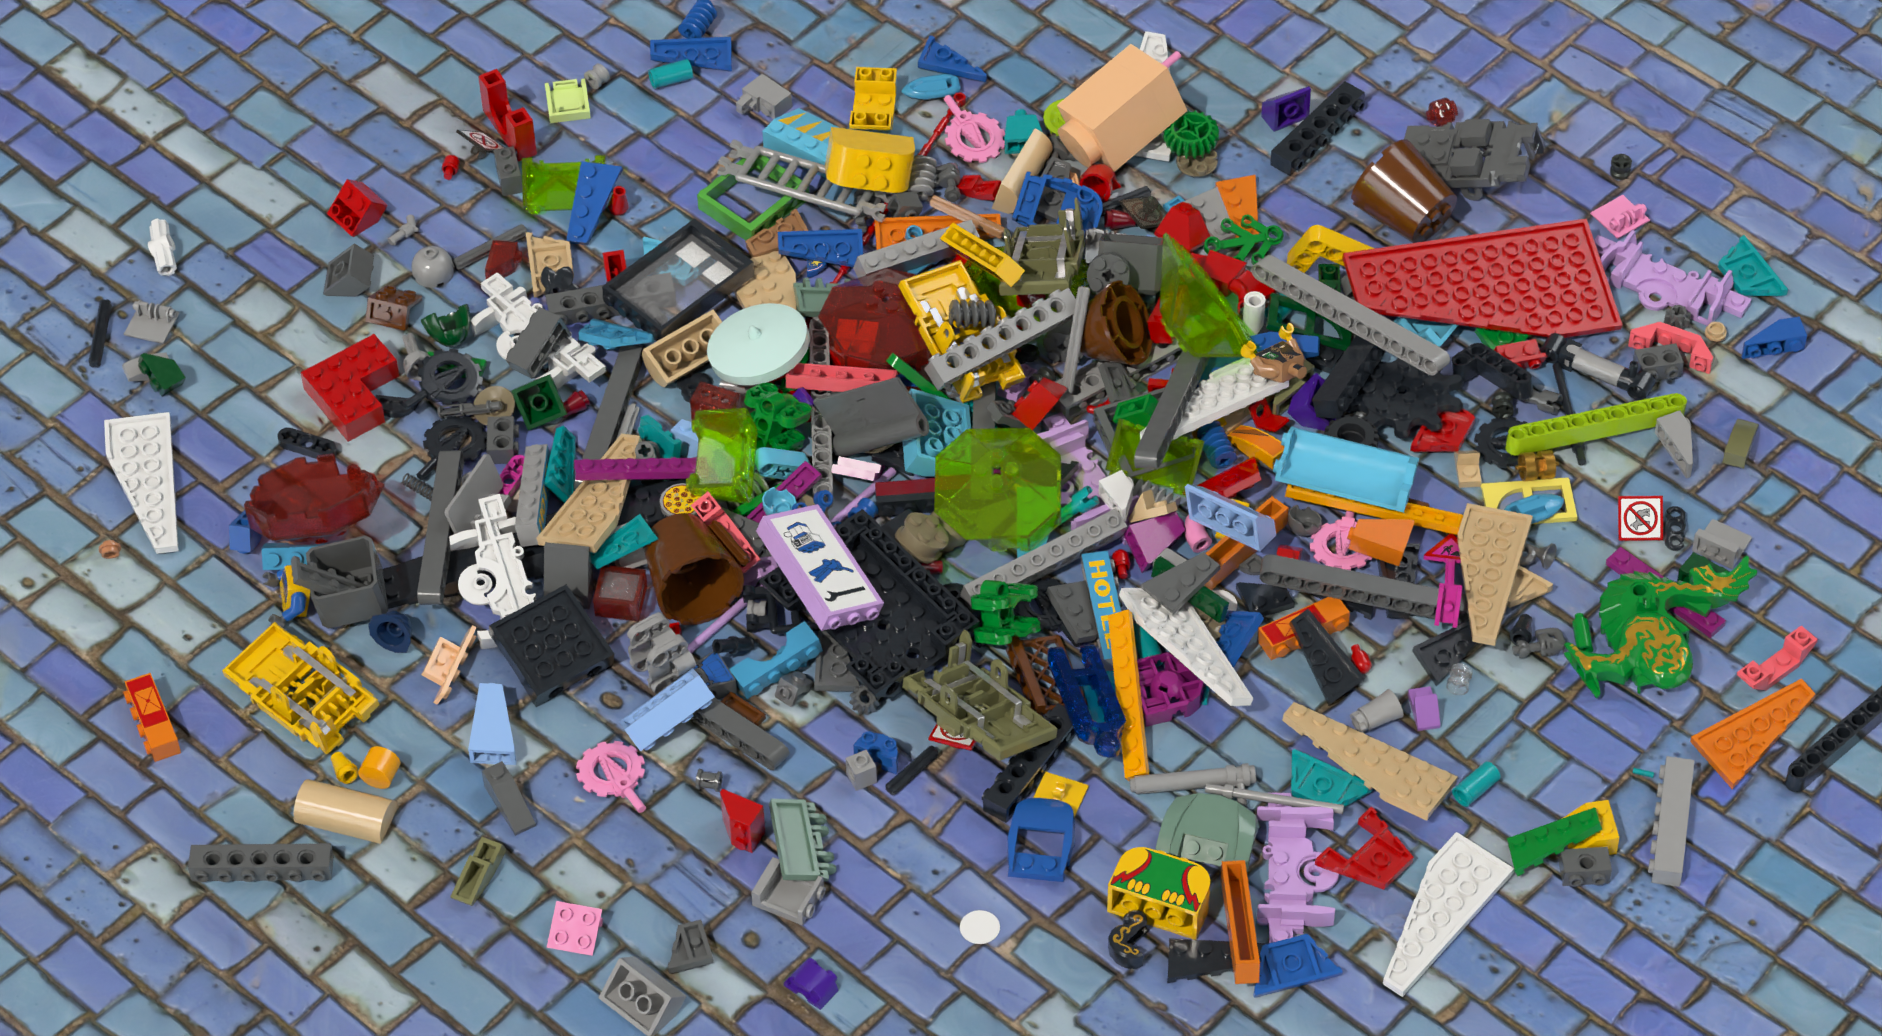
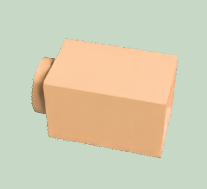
(1119, 109)

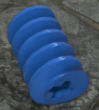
(698, 19)
(1217, 446)

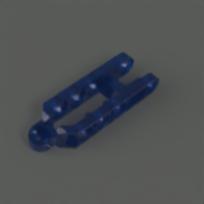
(1103, 735)

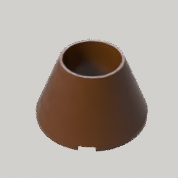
(1117, 326)

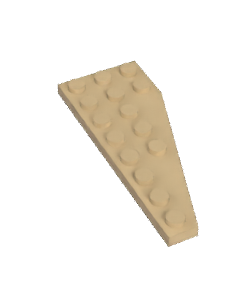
(770, 284)
(593, 507)
(1490, 556)
(1392, 772)

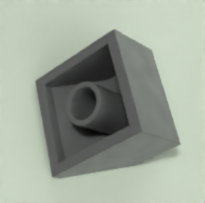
(349, 272)

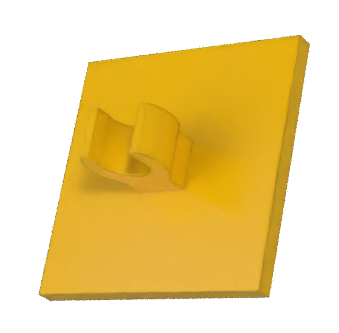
(1062, 789)

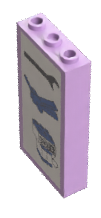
(819, 567)

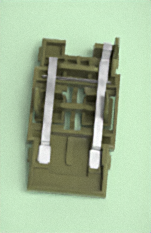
(1046, 253)
(988, 711)

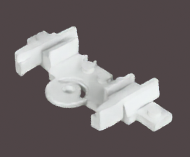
(513, 313)
(500, 558)

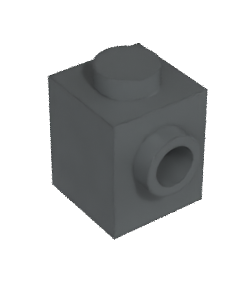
(904, 205)

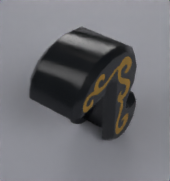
(1124, 937)

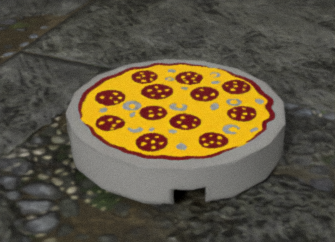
(677, 500)

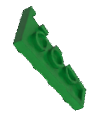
(1540, 842)

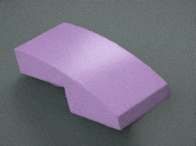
(1019, 389)

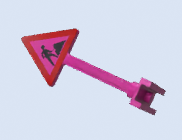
(1448, 594)

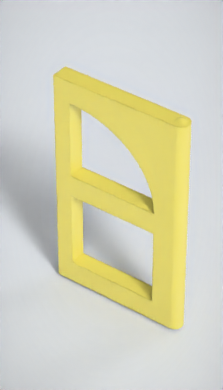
(1496, 492)

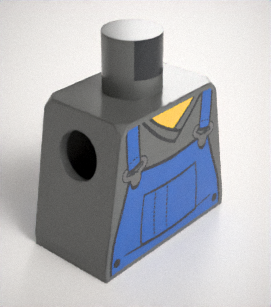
(716, 675)

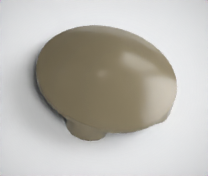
(1198, 166)

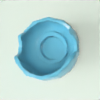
(777, 501)

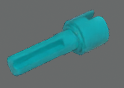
(1079, 503)

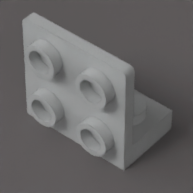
(1721, 543)

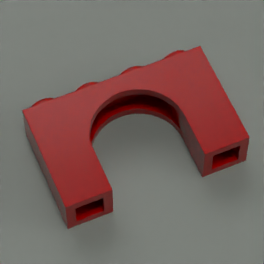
(513, 126)

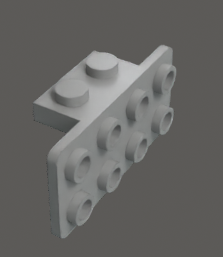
(481, 483)

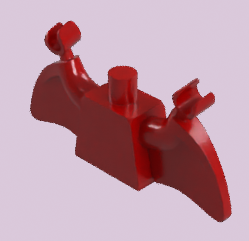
(1231, 276)

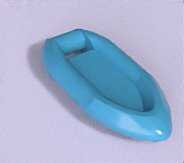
(932, 87)
(1538, 505)

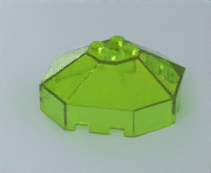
(1004, 508)

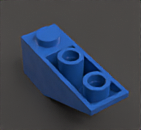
(1779, 337)

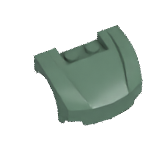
(1208, 829)

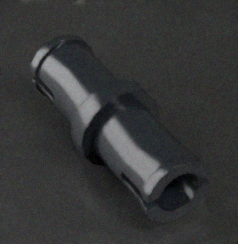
(733, 644)

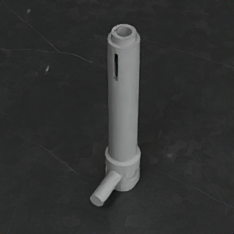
(1238, 776)

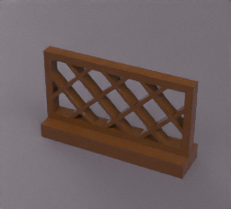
(1027, 675)

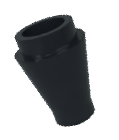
(1522, 629)

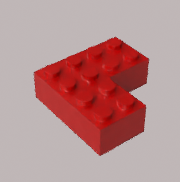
(345, 383)

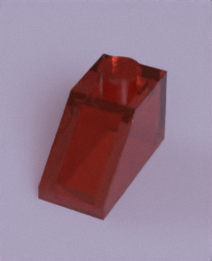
(503, 258)

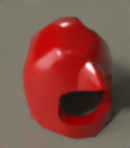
(1100, 179)

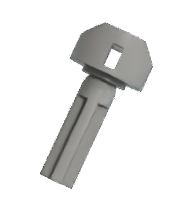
(414, 358)

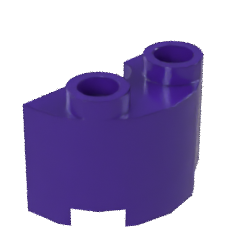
(813, 983)

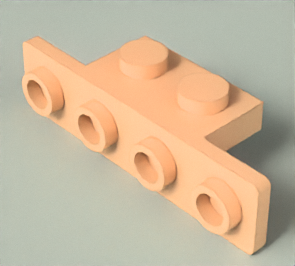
(444, 663)

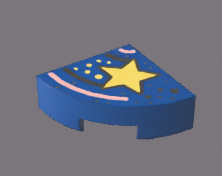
(815, 267)

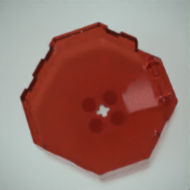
(866, 329)
(311, 500)

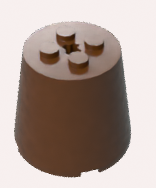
(1404, 193)
(691, 570)

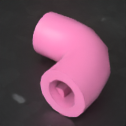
(1196, 535)

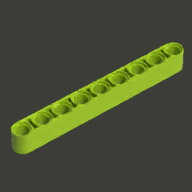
(1592, 424)

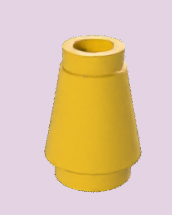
(344, 768)

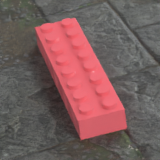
(834, 377)

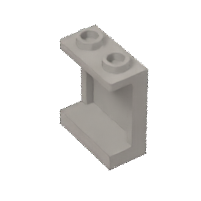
(786, 898)

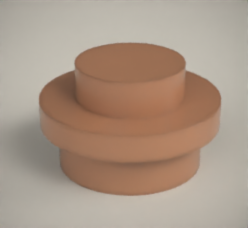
(110, 549)

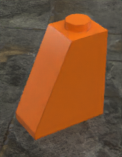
(1381, 538)

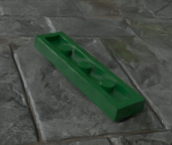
(1204, 599)

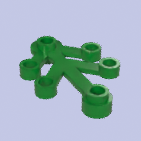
(1246, 239)

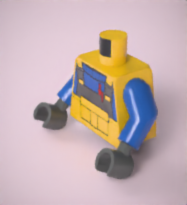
(294, 597)

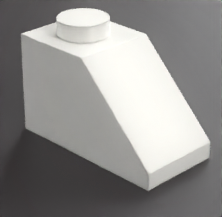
(1117, 492)

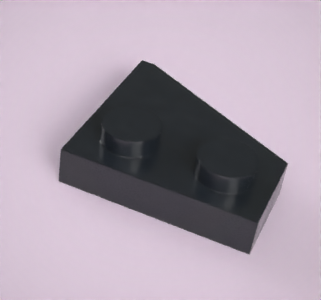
(1264, 598)

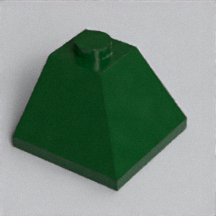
(539, 401)

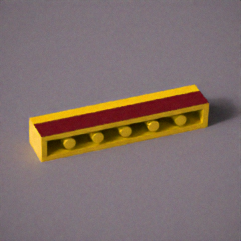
(982, 254)

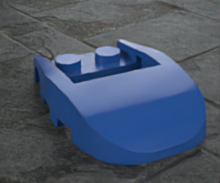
(1032, 190)
(1041, 815)

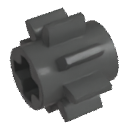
(1677, 317)

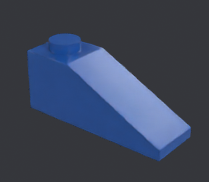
(1308, 344)
(241, 536)

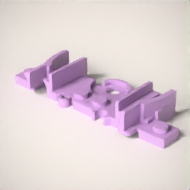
(1642, 275)

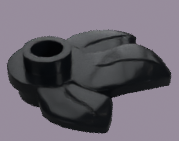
(559, 280)
(1027, 353)
(689, 385)

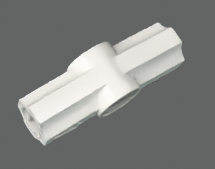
(162, 247)

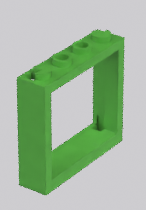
(733, 222)

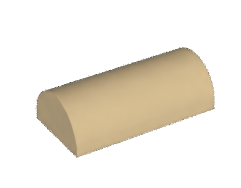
(1030, 159)
(681, 350)
(343, 810)

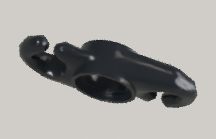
(1679, 521)

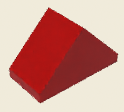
(614, 263)

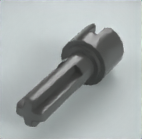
(1545, 400)

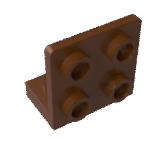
(391, 307)

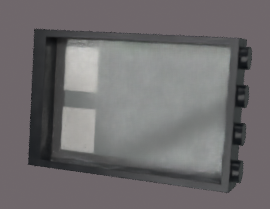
(678, 280)

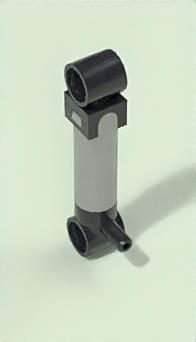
(1572, 356)

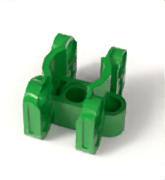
(777, 417)
(996, 607)

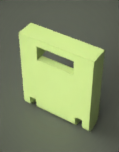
(567, 101)

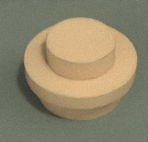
(1715, 331)

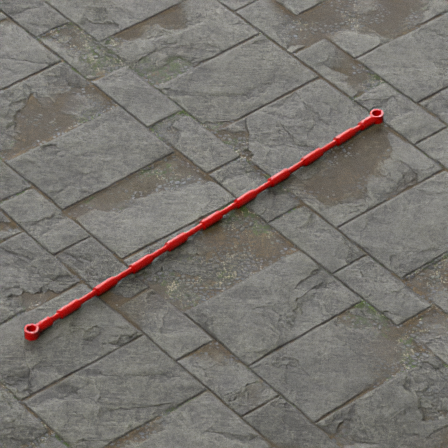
(960, 100)

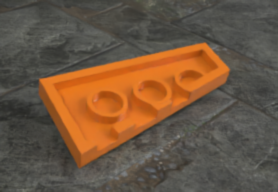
(1240, 199)

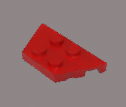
(1448, 439)
(1234, 479)

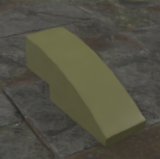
(1283, 398)
(1740, 443)
(478, 871)

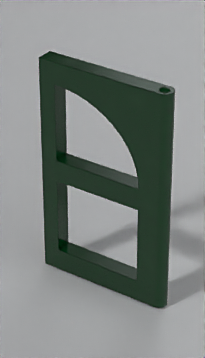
(1278, 300)

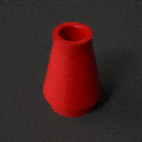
(618, 202)

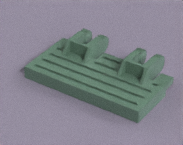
(811, 299)
(799, 840)

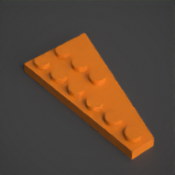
(893, 229)
(1745, 737)

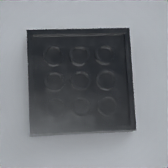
(551, 644)

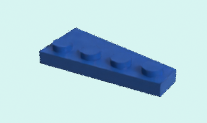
(591, 197)
(1238, 633)

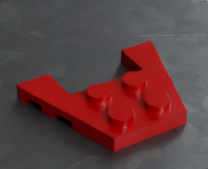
(1376, 861)

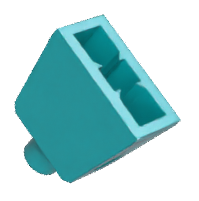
(1018, 130)

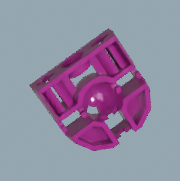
(1180, 683)

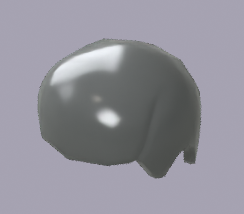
(1304, 522)

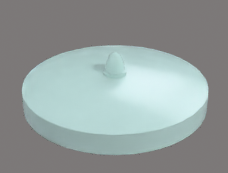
(758, 344)

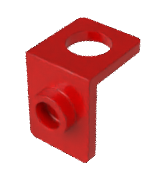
(1267, 420)

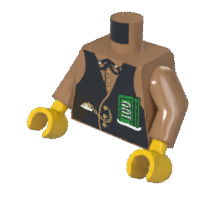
(1278, 361)

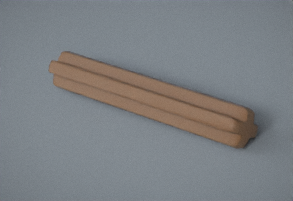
(965, 215)

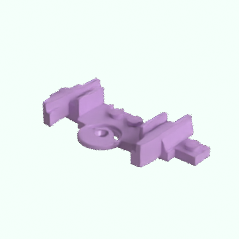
(1070, 444)
(1287, 852)

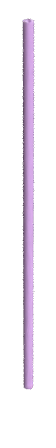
(738, 606)

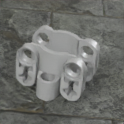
(660, 651)

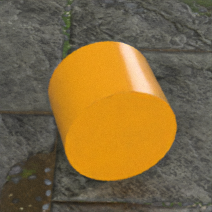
(379, 767)

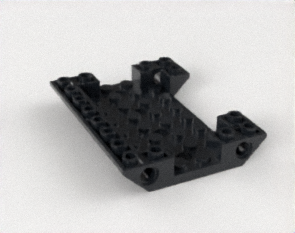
(916, 605)

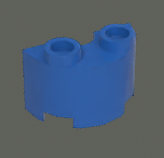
(880, 748)

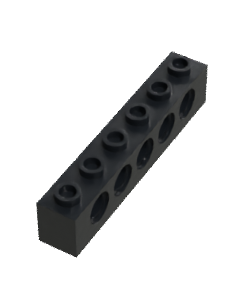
(1317, 128)
(1029, 773)

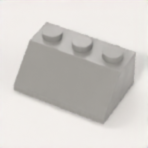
(641, 995)

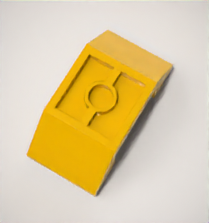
(874, 98)

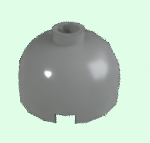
(432, 266)

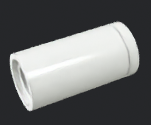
(1254, 312)

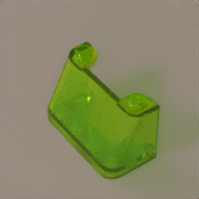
(551, 184)
(724, 454)
(1173, 476)

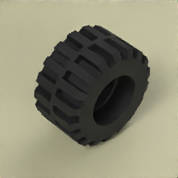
(1354, 430)

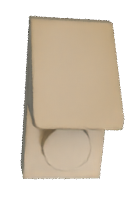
(1467, 468)
(1148, 508)

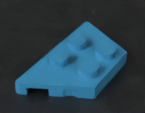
(612, 335)

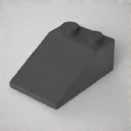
(569, 566)

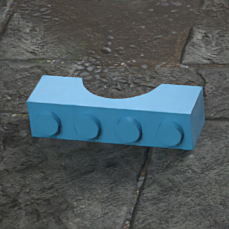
(278, 555)
(754, 675)

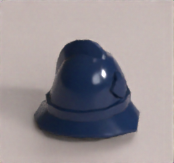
(391, 631)

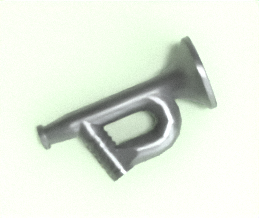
(1545, 554)

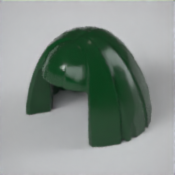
(449, 329)

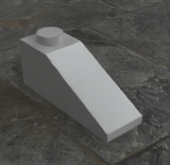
(1675, 435)

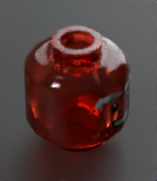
(1442, 112)

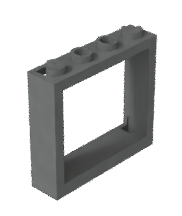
(1106, 413)

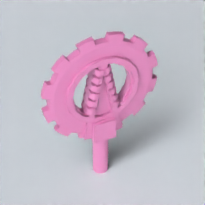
(968, 126)
(1340, 531)
(618, 780)

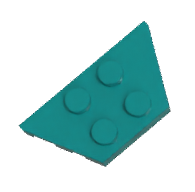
(1750, 271)
(1323, 782)

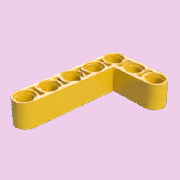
(1321, 242)

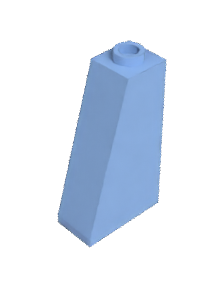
(491, 730)

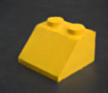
(1607, 836)

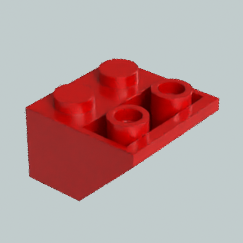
(356, 207)

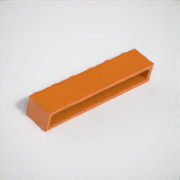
(1231, 553)
(1240, 922)

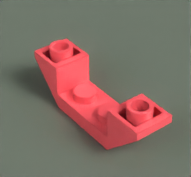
(1665, 334)
(710, 510)
(1795, 649)

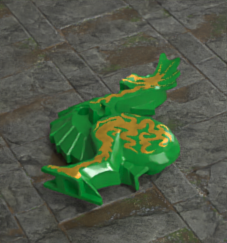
(1644, 637)

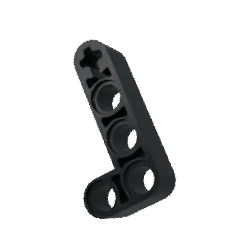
(1494, 367)

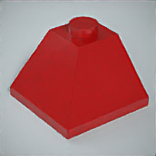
(1185, 226)

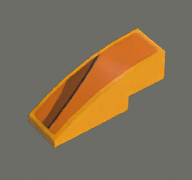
(1257, 444)

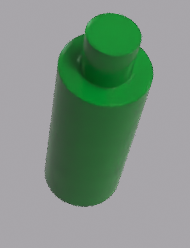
(1582, 633)

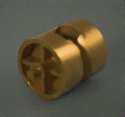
(1539, 465)

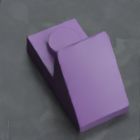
(1424, 708)

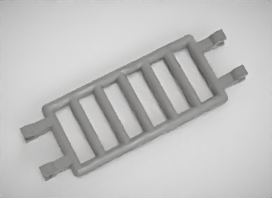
(751, 155)

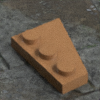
(767, 239)

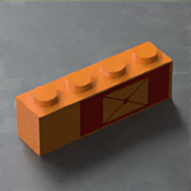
(1278, 638)
(152, 717)

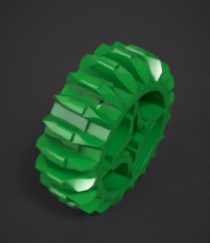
(1192, 135)

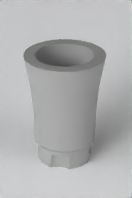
(1377, 712)

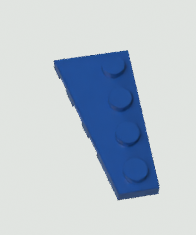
(700, 52)
(826, 246)

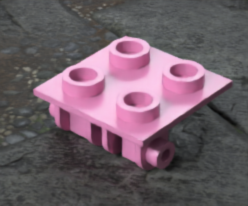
(1621, 216)
(574, 928)

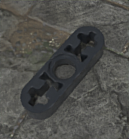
(301, 437)

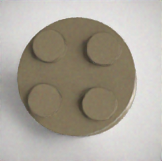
(922, 537)

